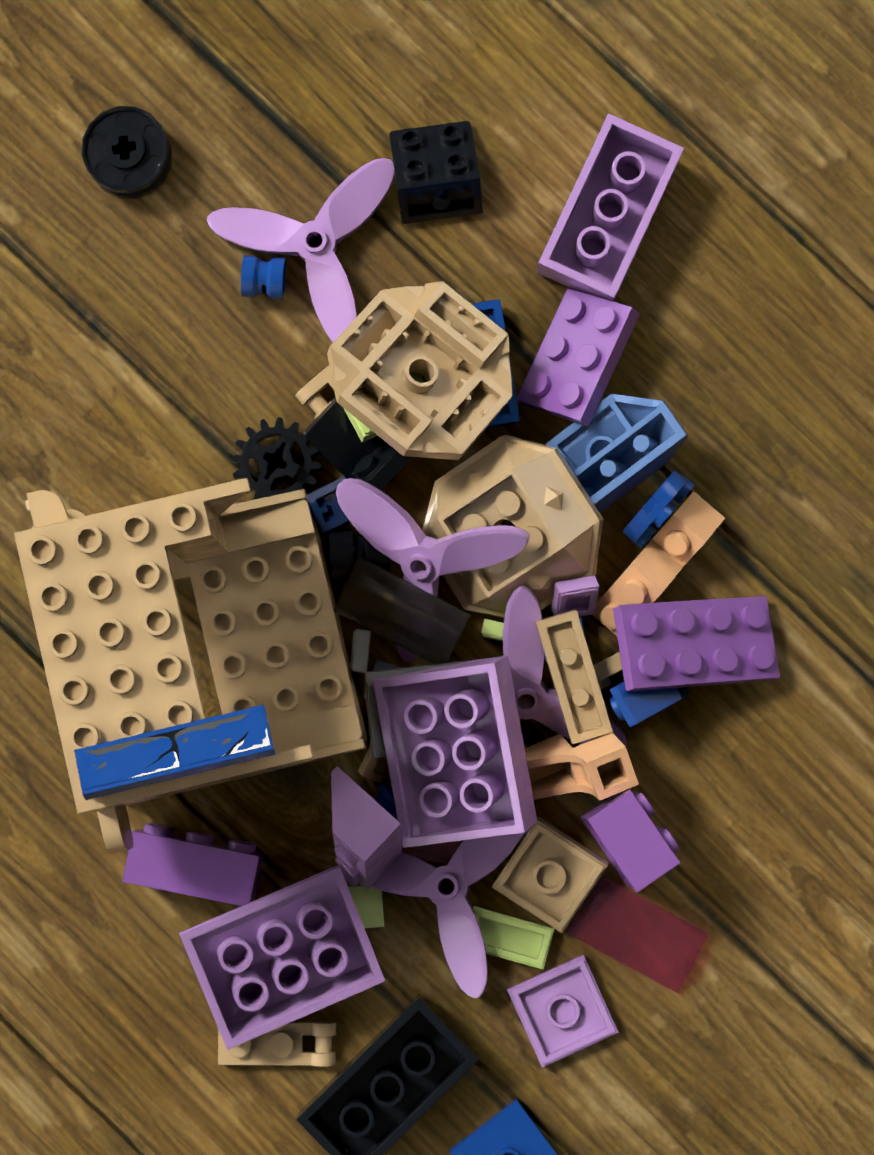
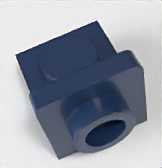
(326, 509)

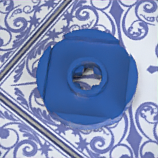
(658, 508)

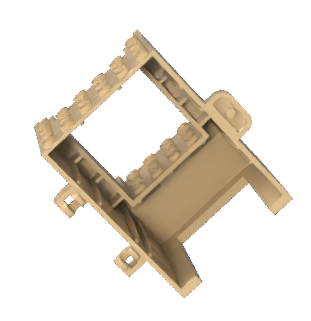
(120, 642)

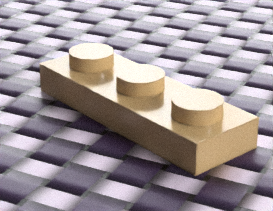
(573, 676)

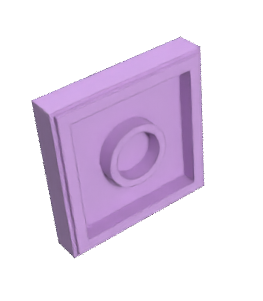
(562, 1010)

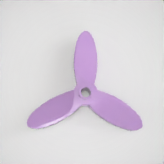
(339, 217)
(423, 557)
(526, 662)
(457, 922)

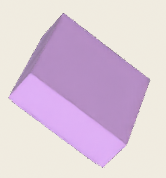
(575, 594)

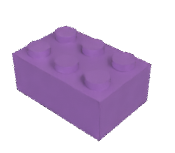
(631, 839)
(194, 864)

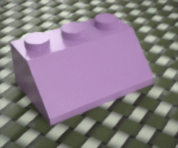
(363, 832)

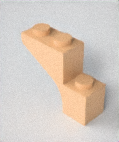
(661, 558)
(595, 767)

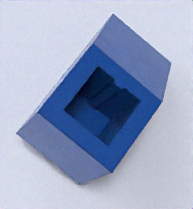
(639, 705)

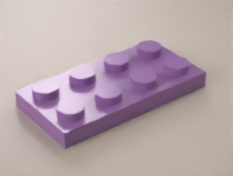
(695, 643)

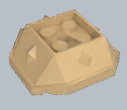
(443, 340)
(534, 492)

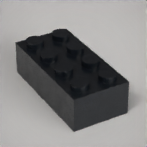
(388, 1083)

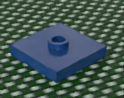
(505, 1133)

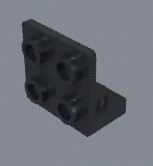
(436, 172)
(340, 444)

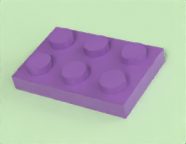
(578, 356)

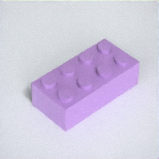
(609, 209)

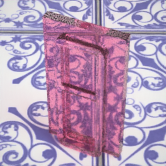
(637, 933)

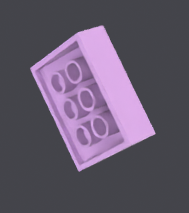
(455, 752)
(282, 957)

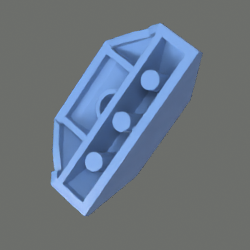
(620, 446)

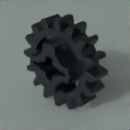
(260, 454)

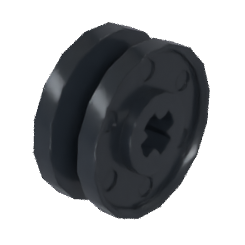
(106, 142)

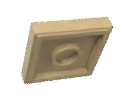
(550, 874)

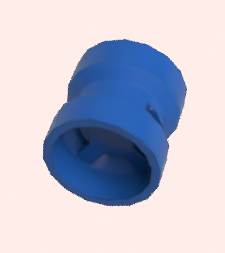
(263, 277)

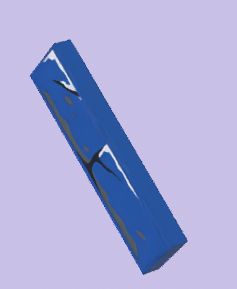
(174, 752)

